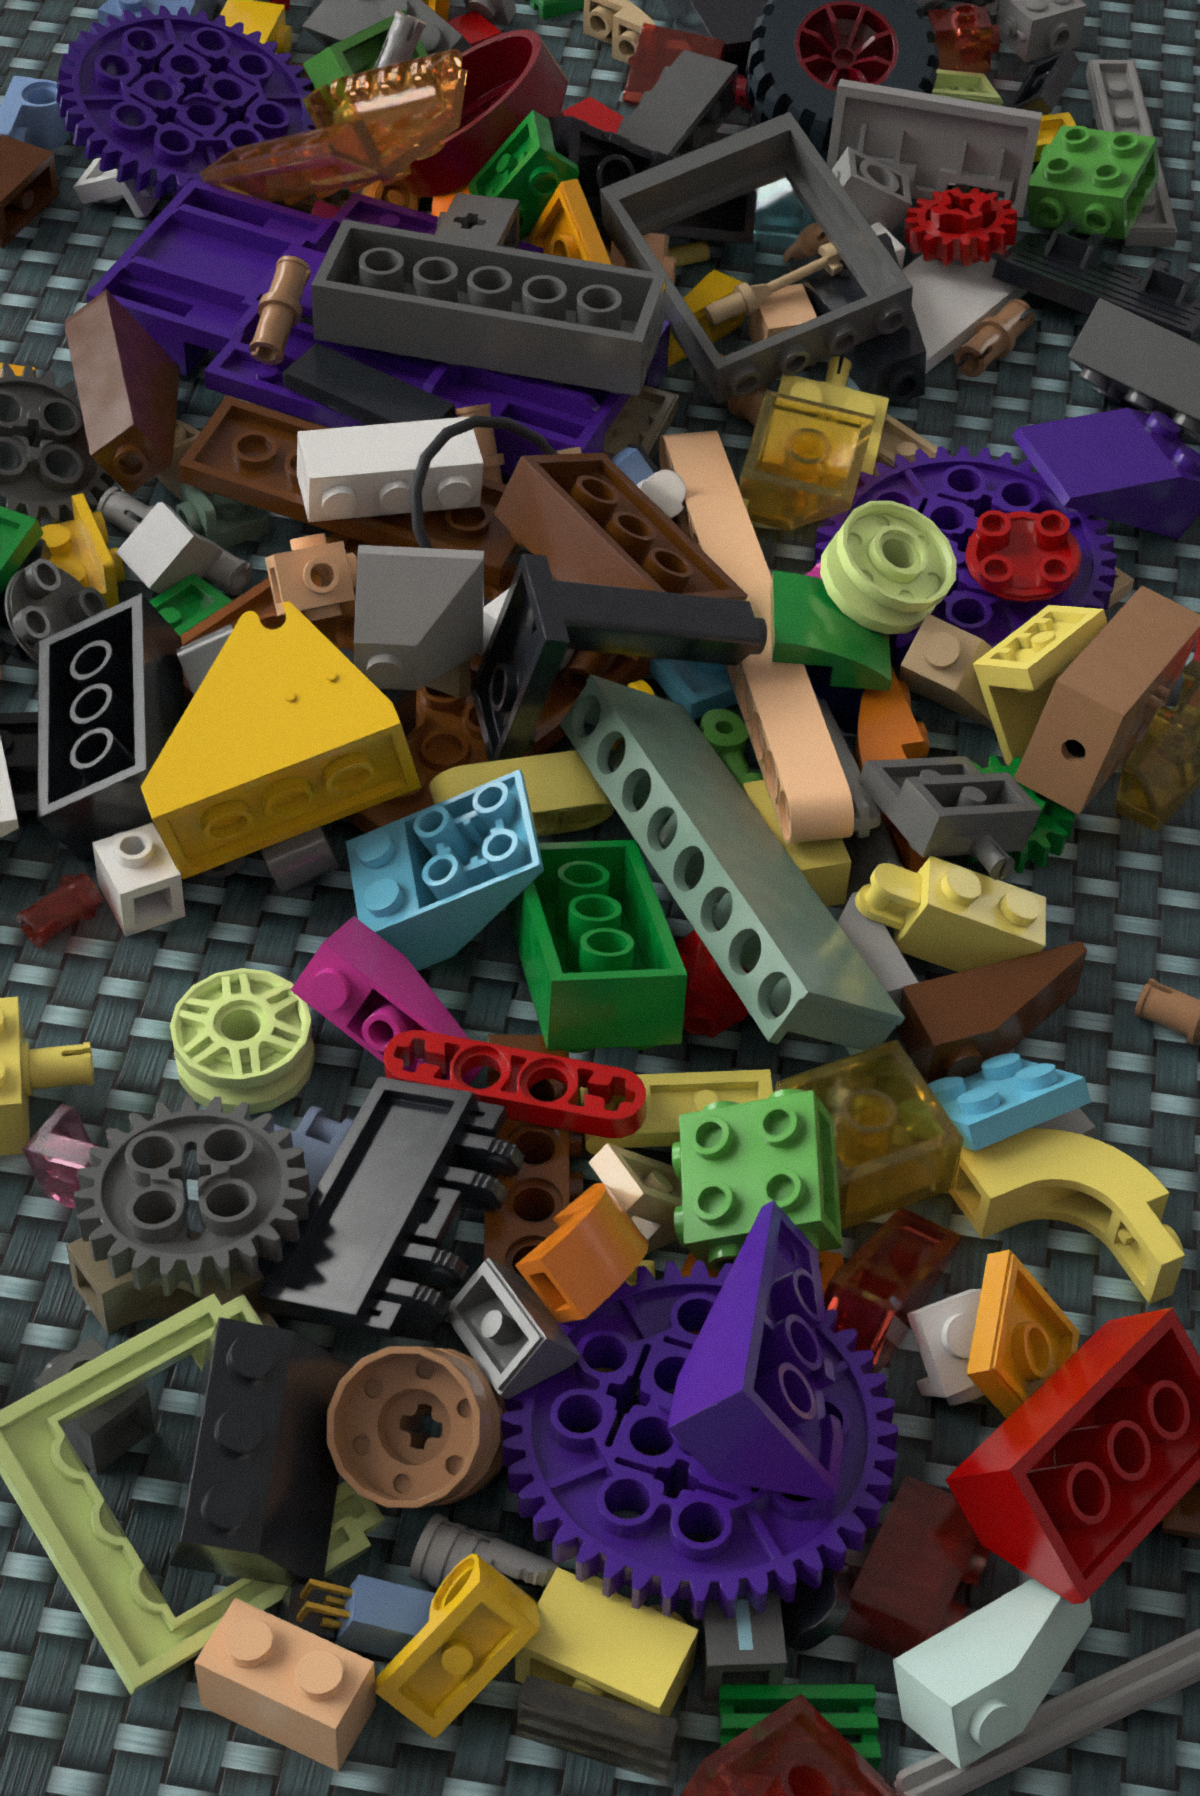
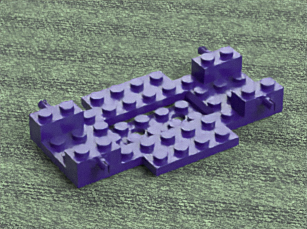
(215, 254)

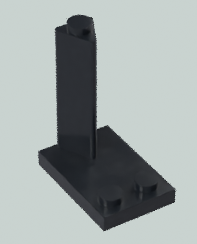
(551, 615)

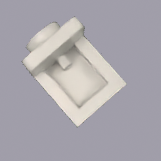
(945, 1341)

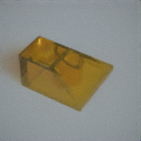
(803, 461)

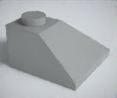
(416, 613)

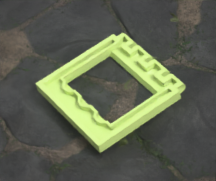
(85, 1536)

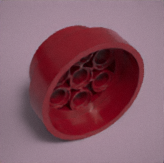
(502, 86)

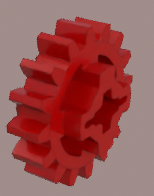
(960, 226)

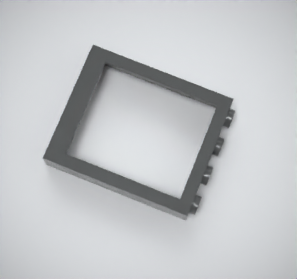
(726, 172)

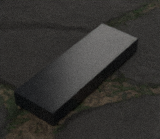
(361, 390)

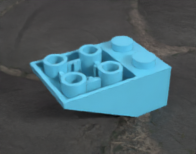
(446, 869)

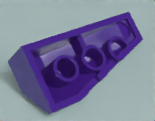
(756, 1374)

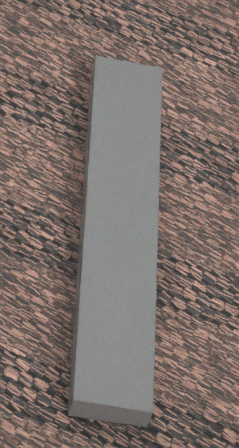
(1122, 108)

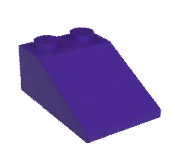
(1119, 468)

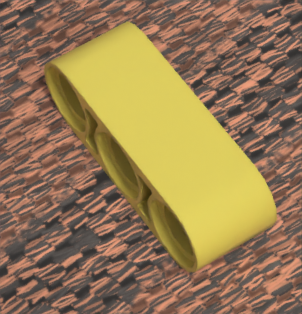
(558, 787)

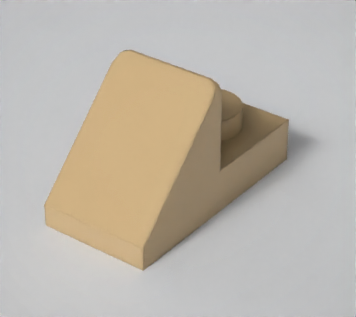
(644, 1189)

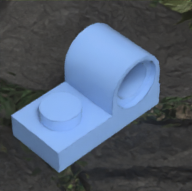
(31, 113)

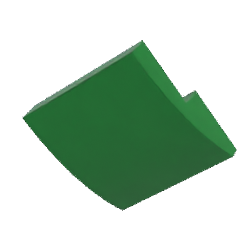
(815, 632)

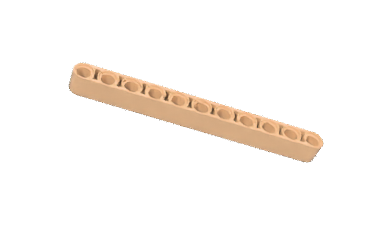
(773, 697)

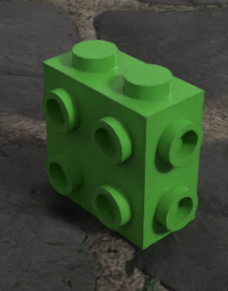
(1093, 181)
(747, 1155)

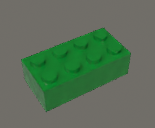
(598, 950)

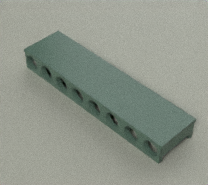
(729, 858)

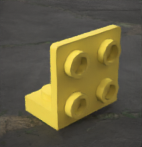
(1024, 668)

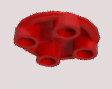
(1023, 554)

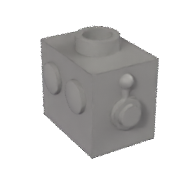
(1040, 26)
(874, 187)

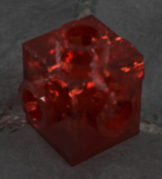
(965, 38)

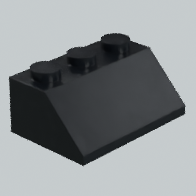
(259, 1458)

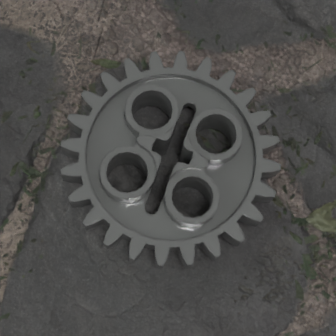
(36, 451)
(138, 1197)

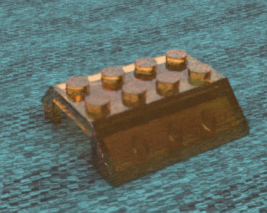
(363, 133)

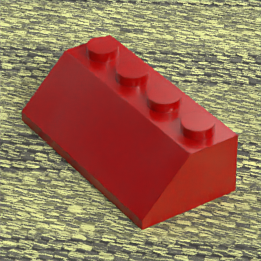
(1090, 1456)

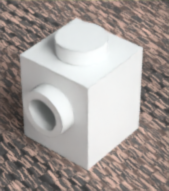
(139, 879)

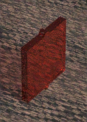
(658, 49)

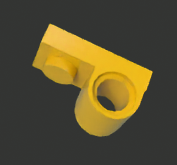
(471, 1635)

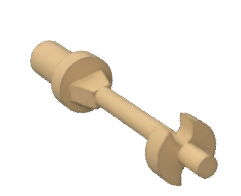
(748, 298)

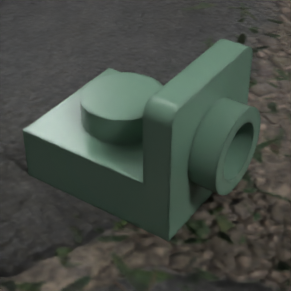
(221, 518)

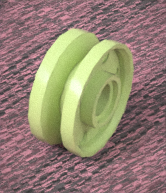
(888, 567)
(243, 1040)

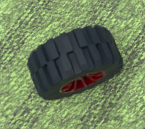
(810, 45)

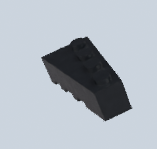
(609, 158)

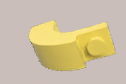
(1075, 1182)

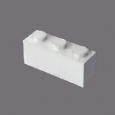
(373, 466)

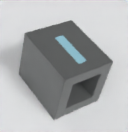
(741, 1647)

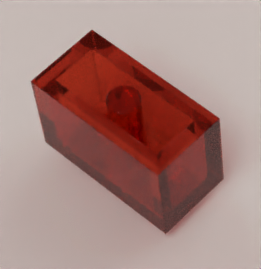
(915, 1571)

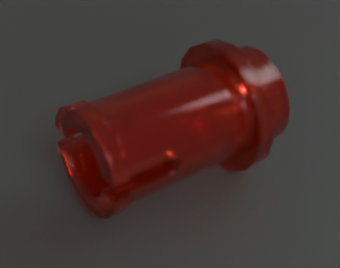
(60, 909)

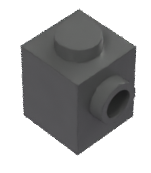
(111, 1427)

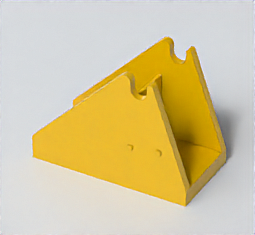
(274, 747)

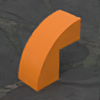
(585, 1255)

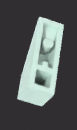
(988, 1671)

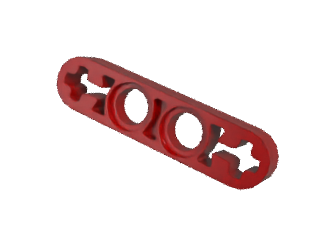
(518, 1073)

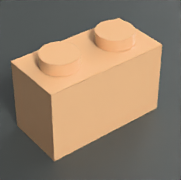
(286, 1683)

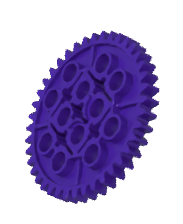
(175, 95)
(954, 496)
(580, 1479)

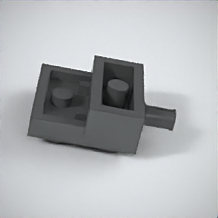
(953, 808)

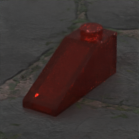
(888, 1280)

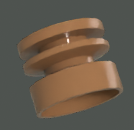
(379, 1436)

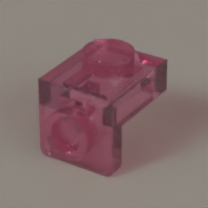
(58, 1153)

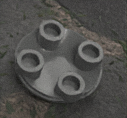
(46, 601)

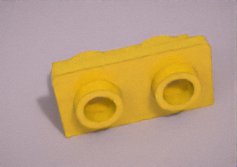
(82, 550)

